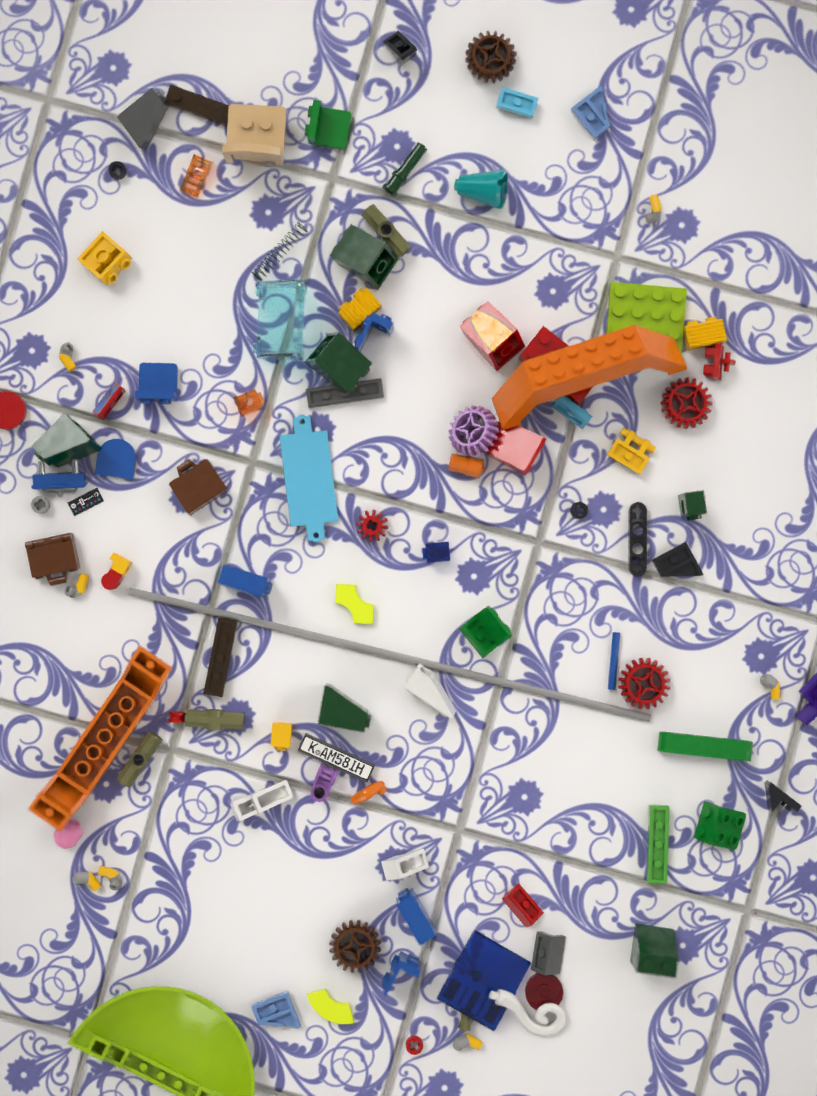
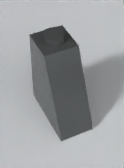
(144, 117)

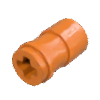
(466, 465)

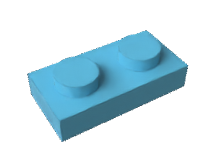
(517, 102)
(572, 411)

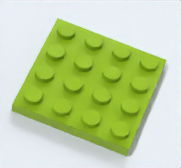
(648, 307)

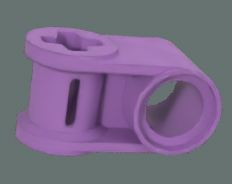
(323, 781)

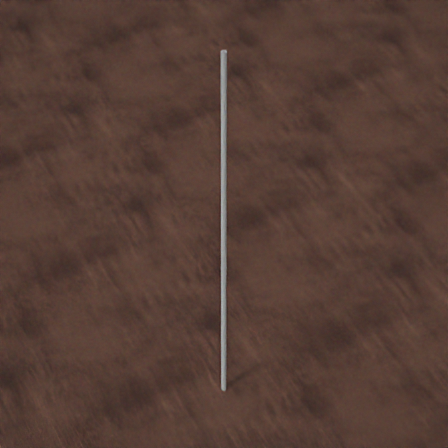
(389, 654)

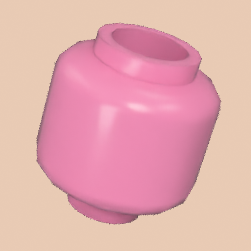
(69, 835)

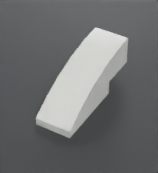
(261, 800)

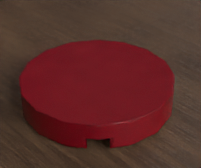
(543, 989)

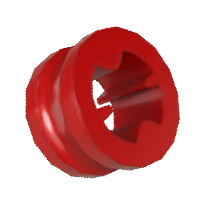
(177, 717)
(414, 1051)

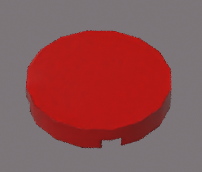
(11, 410)

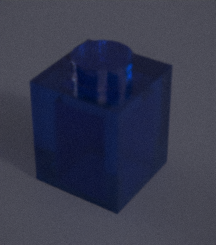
(436, 552)

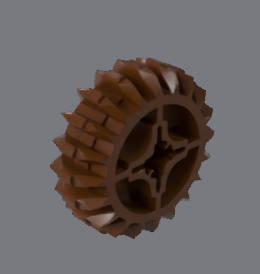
(497, 42)
(363, 944)

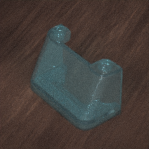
(280, 319)

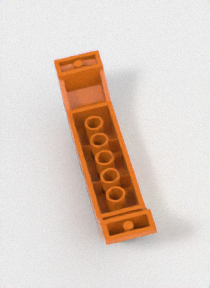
(583, 367)
(102, 739)

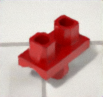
(717, 353)

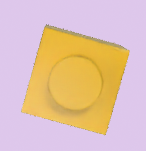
(281, 735)

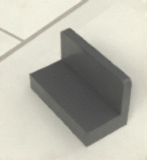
(548, 953)

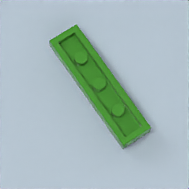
(658, 844)

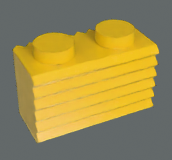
(357, 310)
(704, 334)

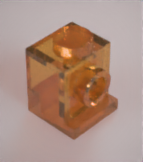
(245, 409)

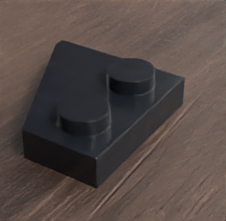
(677, 562)

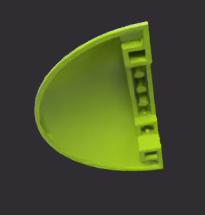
(170, 1041)

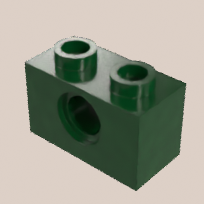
(692, 505)

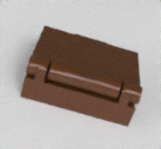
(197, 486)
(53, 556)

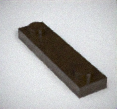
(197, 105)
(220, 657)

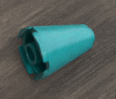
(484, 187)

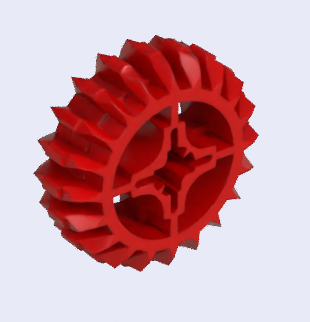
(696, 390)
(640, 691)

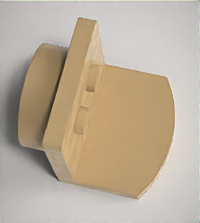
(255, 134)

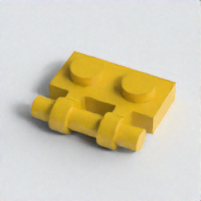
(627, 455)

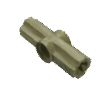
(378, 222)
(214, 719)
(132, 768)

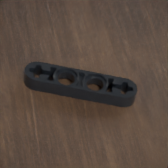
(640, 539)

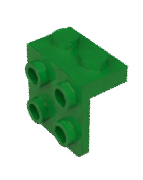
(327, 126)
(485, 631)
(720, 826)

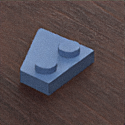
(592, 113)
(276, 1011)

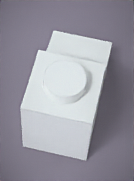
(404, 865)

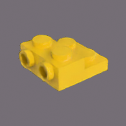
(105, 259)

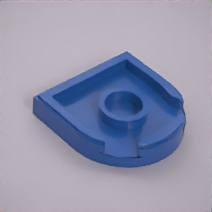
(116, 459)

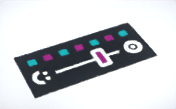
(85, 501)

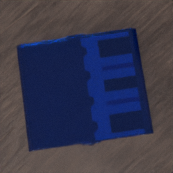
(476, 972)

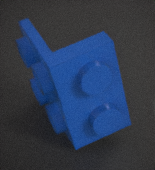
(381, 323)
(157, 383)
(405, 962)

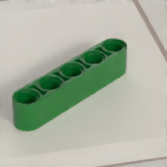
(705, 746)

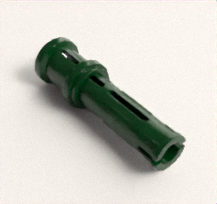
(400, 176)

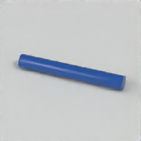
(613, 660)

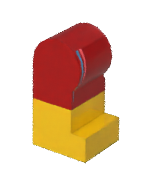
(116, 573)

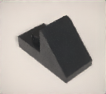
(400, 47)
(775, 796)

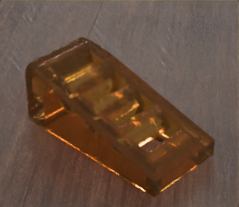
(196, 158)

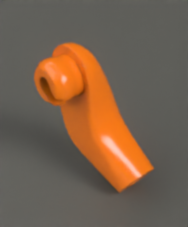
(369, 791)

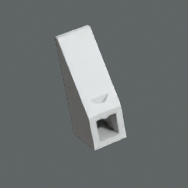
(428, 688)

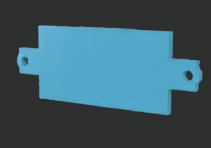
(308, 478)

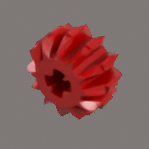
(369, 531)

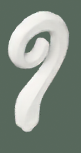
(511, 1002)

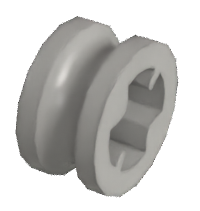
(37, 500)

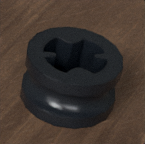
(114, 175)
(574, 506)

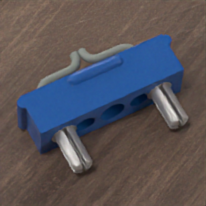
(59, 480)

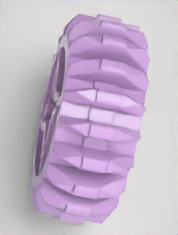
(478, 436)

